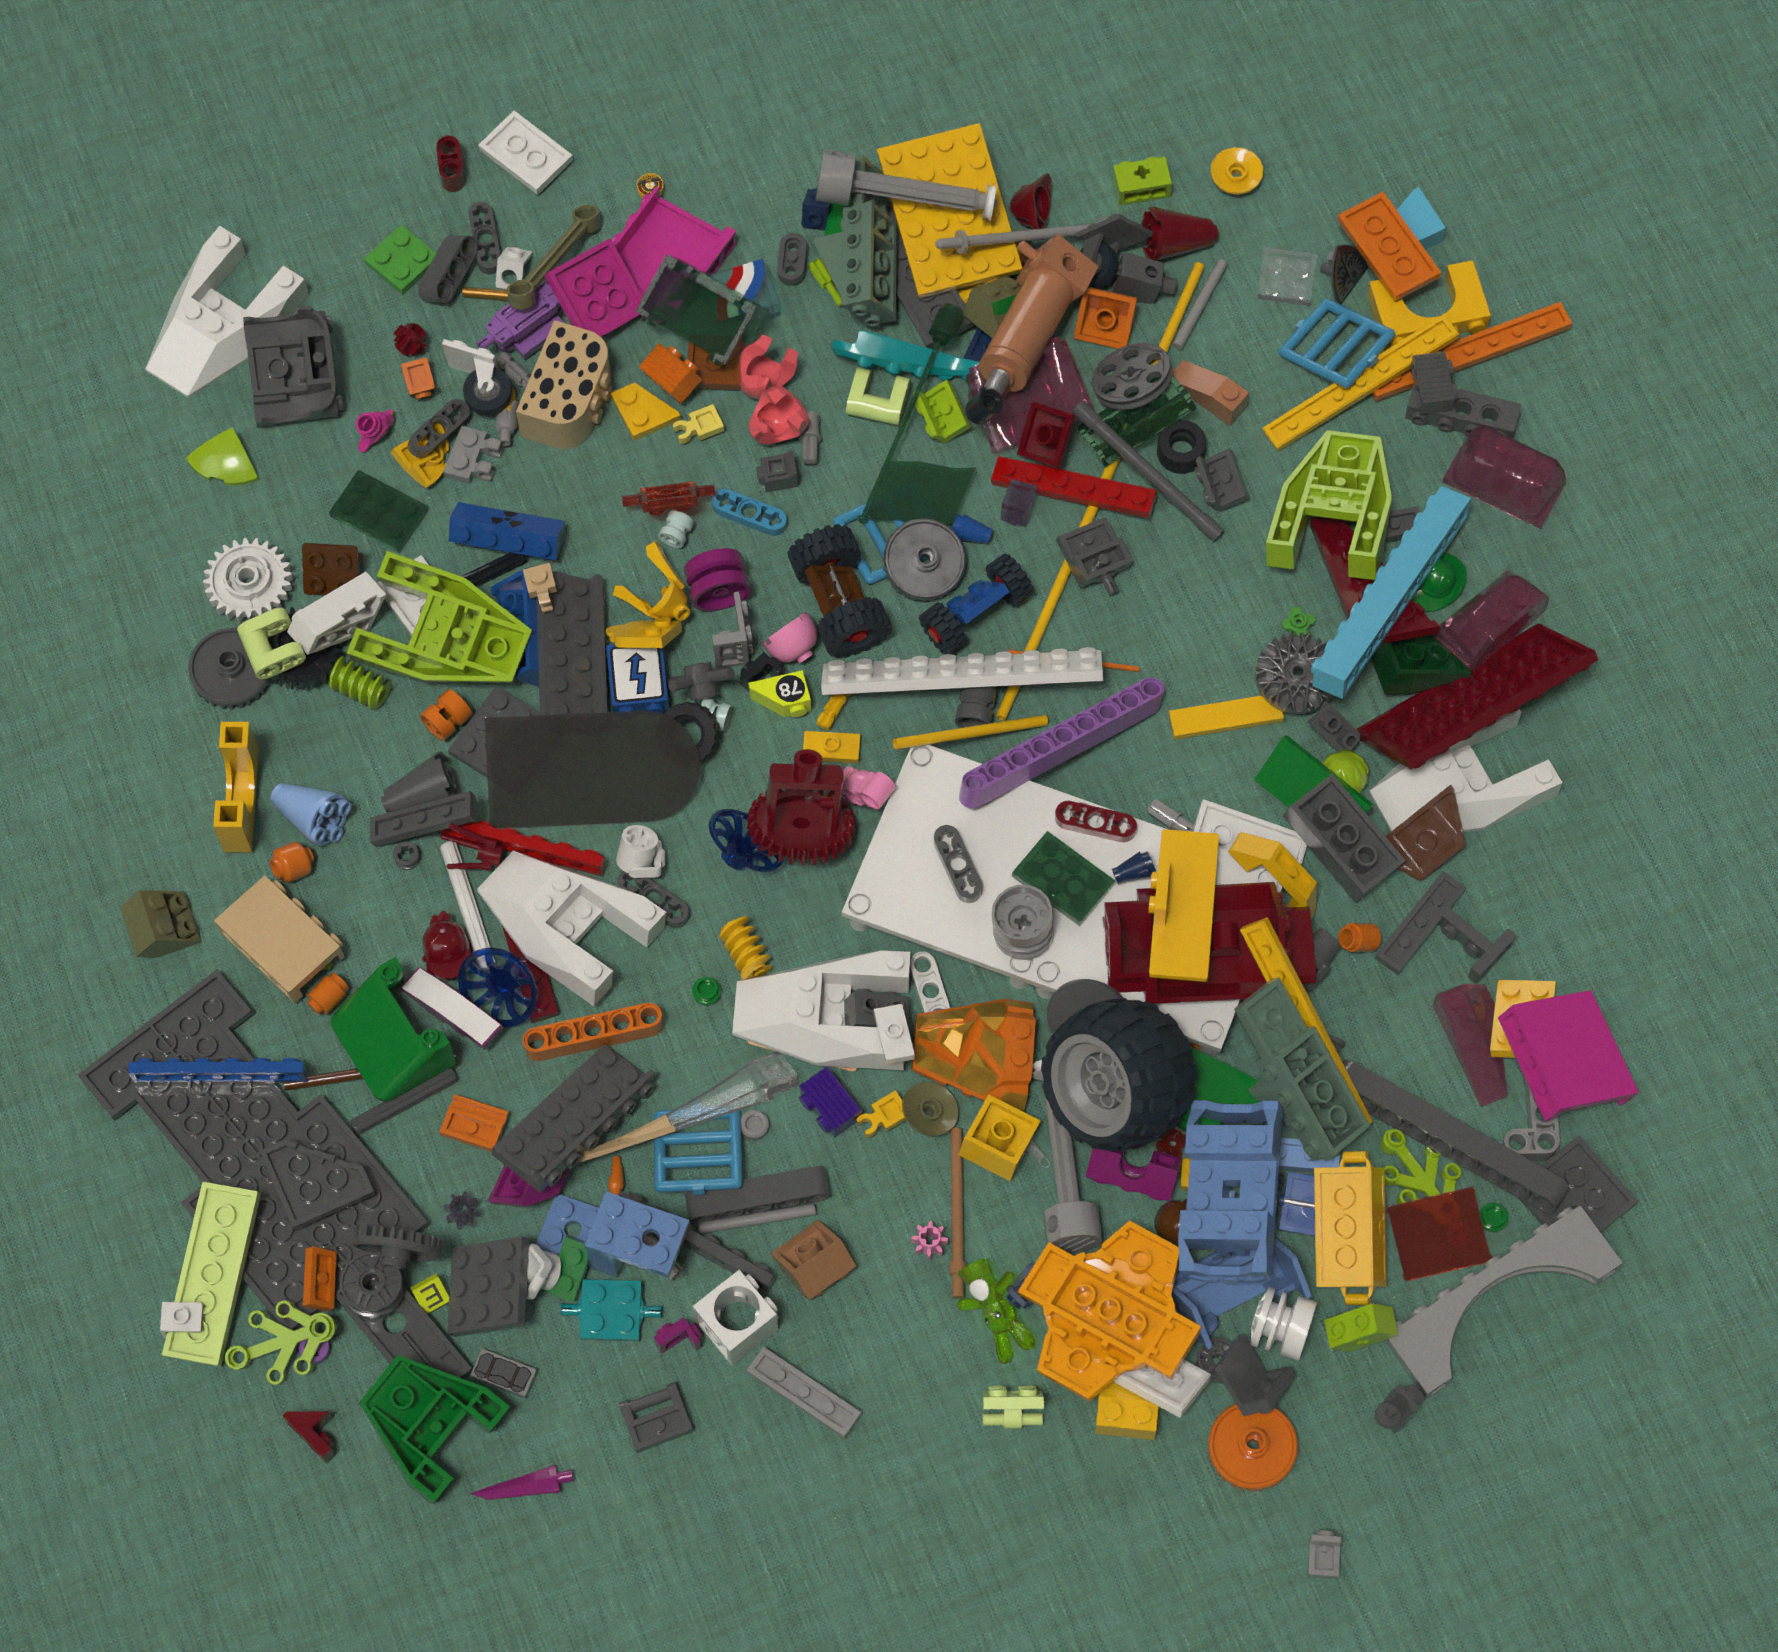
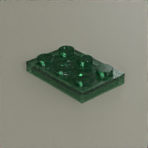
(379, 511)
(1064, 877)

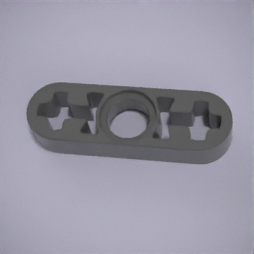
(477, 230)
(437, 439)
(942, 849)
(674, 902)

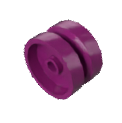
(715, 577)

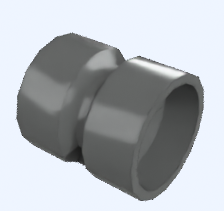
(975, 706)

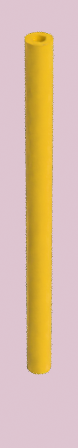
(969, 732)

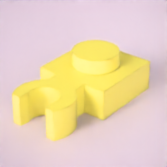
(702, 423)

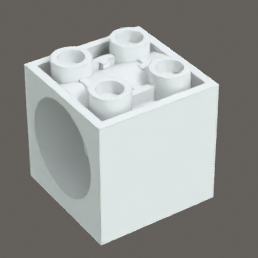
(731, 1343)

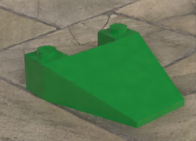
(415, 1413)

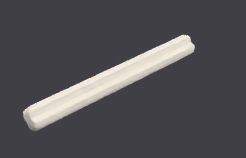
(466, 901)

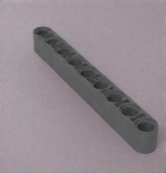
(1457, 1140)

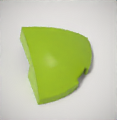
(223, 459)

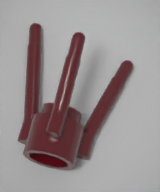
(488, 850)

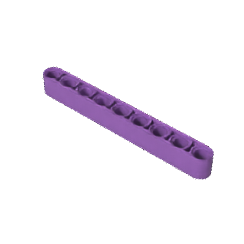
(1061, 742)

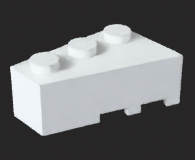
(337, 614)

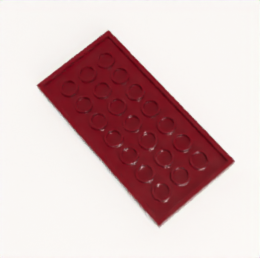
(1500, 685)

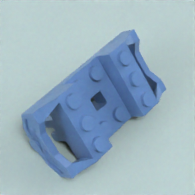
(1227, 1158)

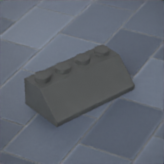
(1343, 838)

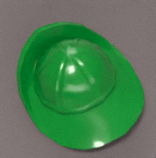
(1442, 584)

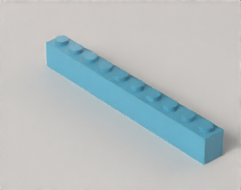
(1390, 592)

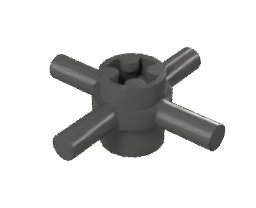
(700, 679)

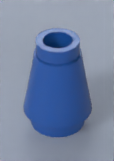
(971, 529)

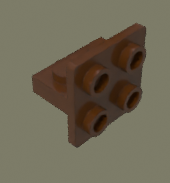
(329, 566)

